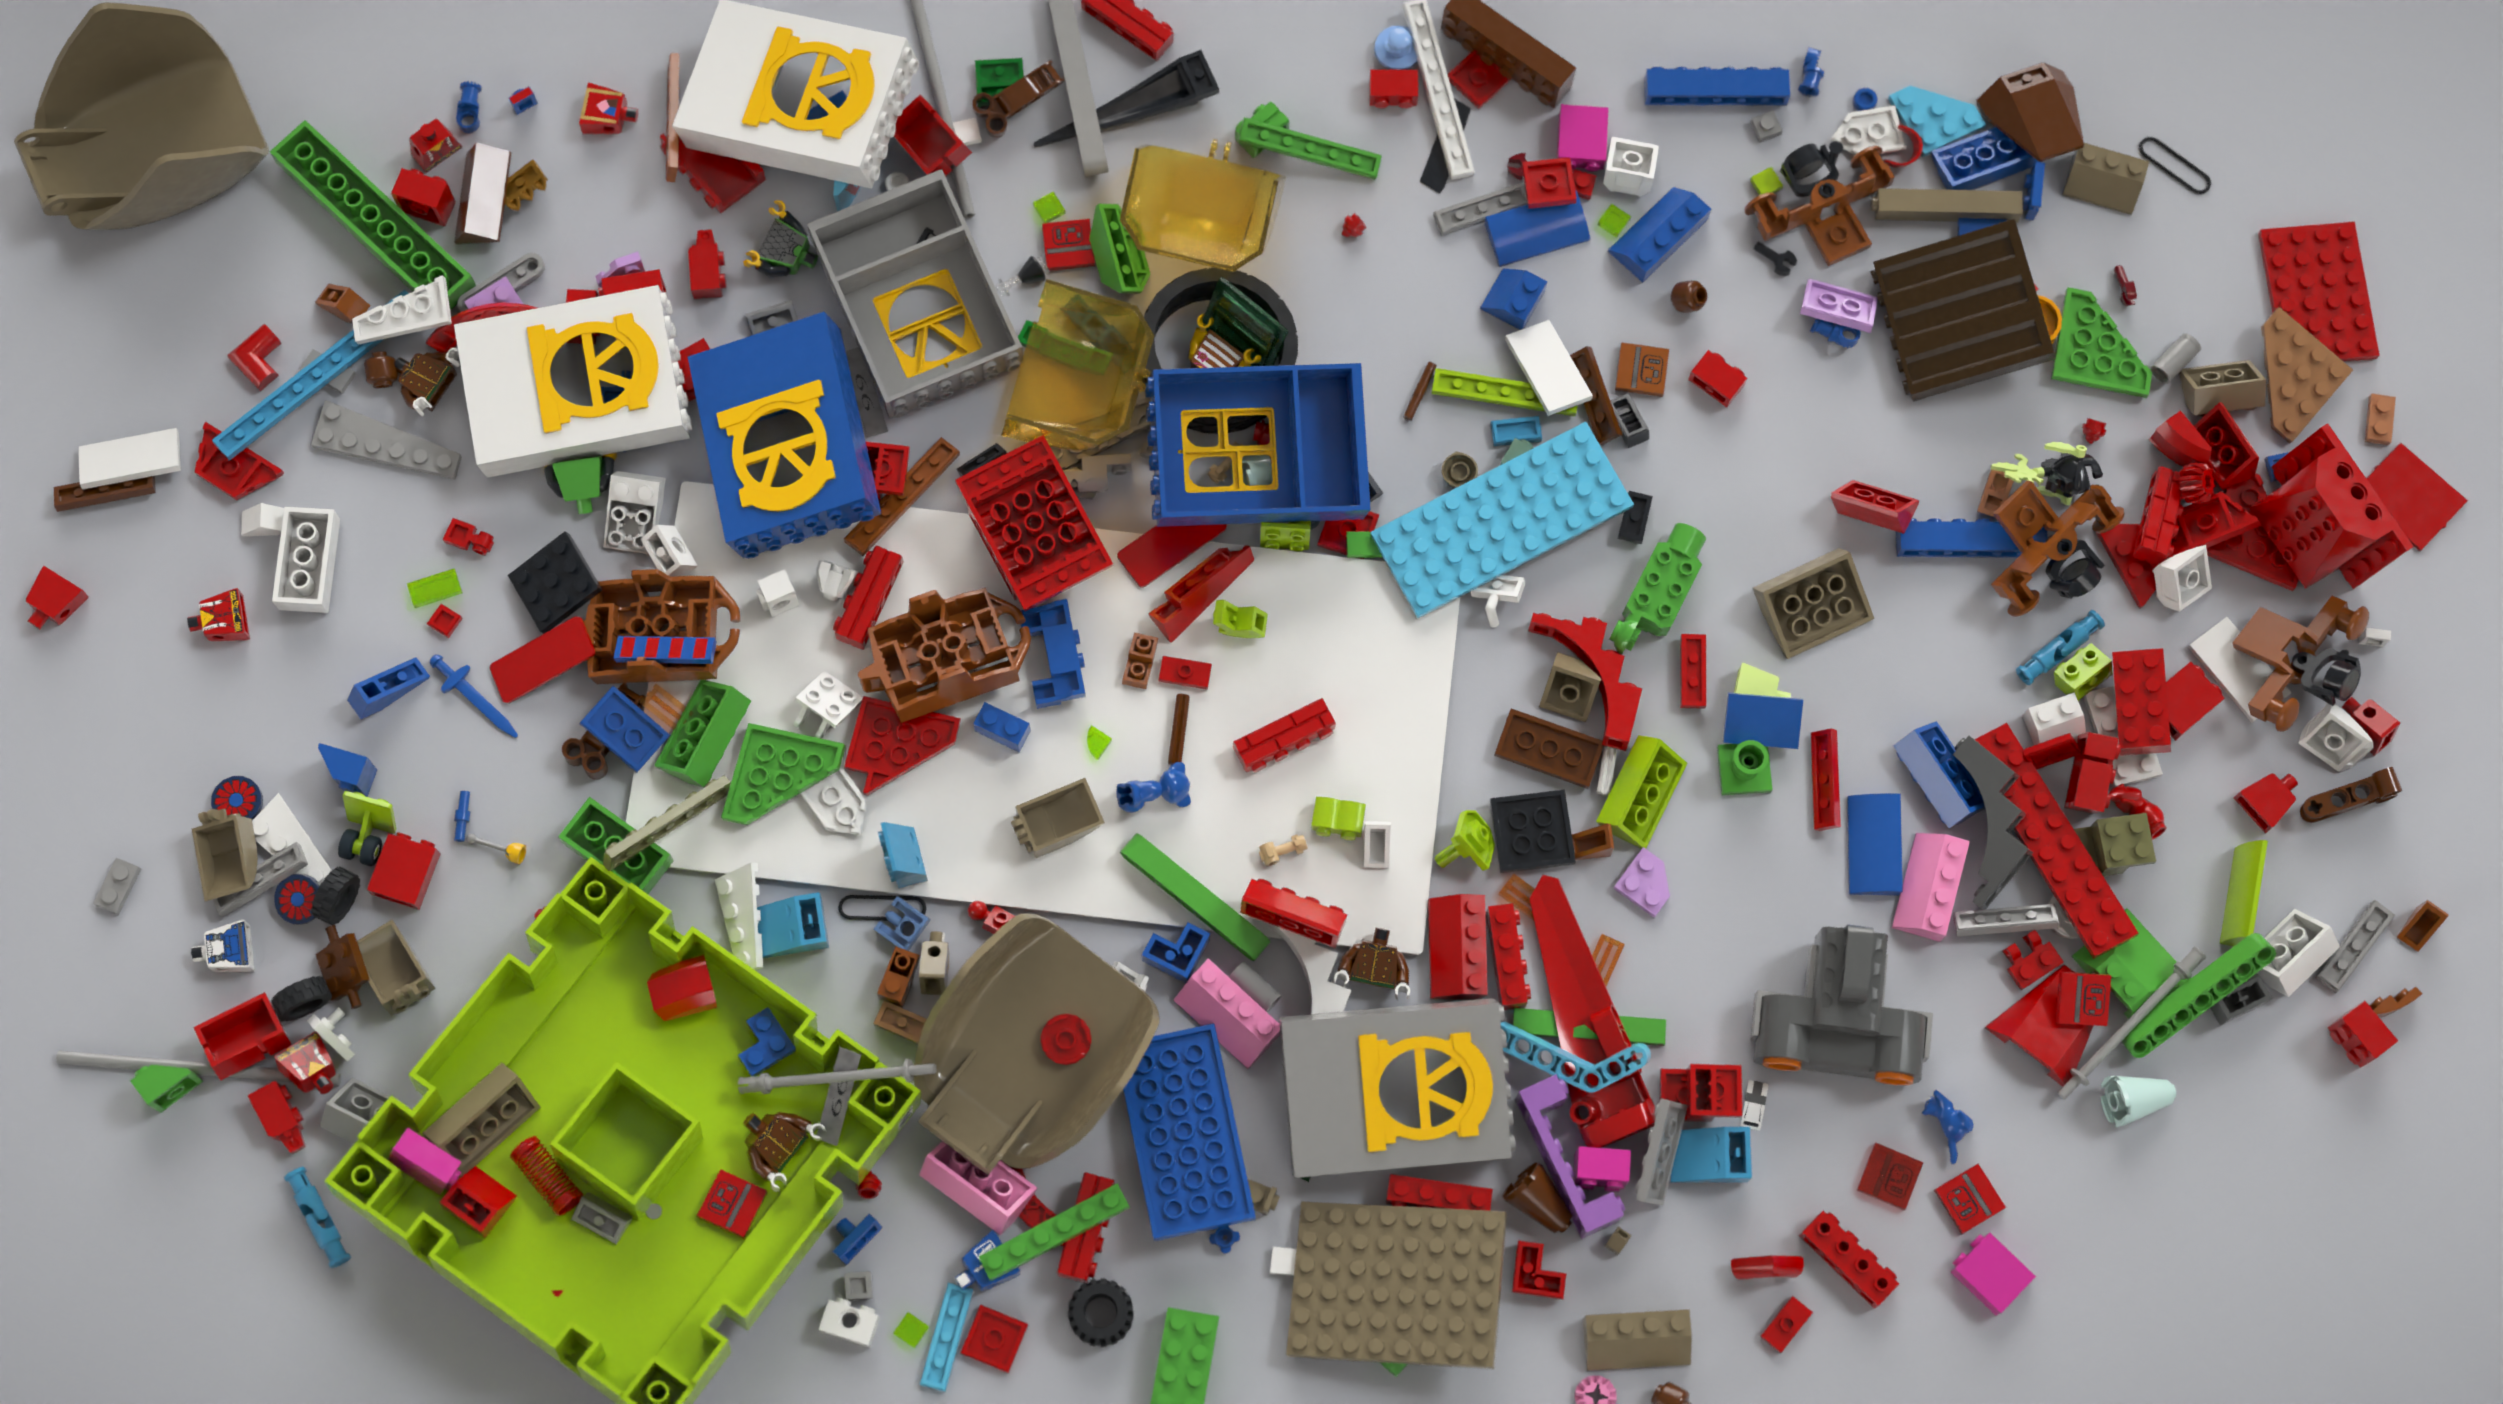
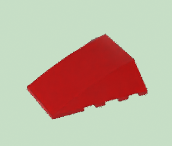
(2034, 1029)

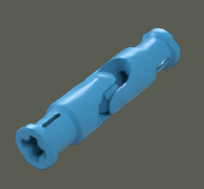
(2060, 647)
(315, 1213)

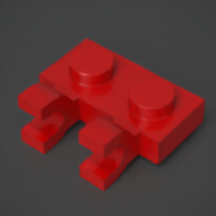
(2035, 965)

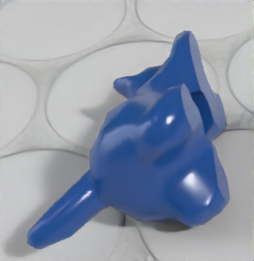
(1953, 1122)

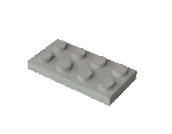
(1661, 1152)

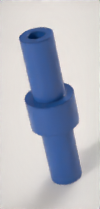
(462, 816)

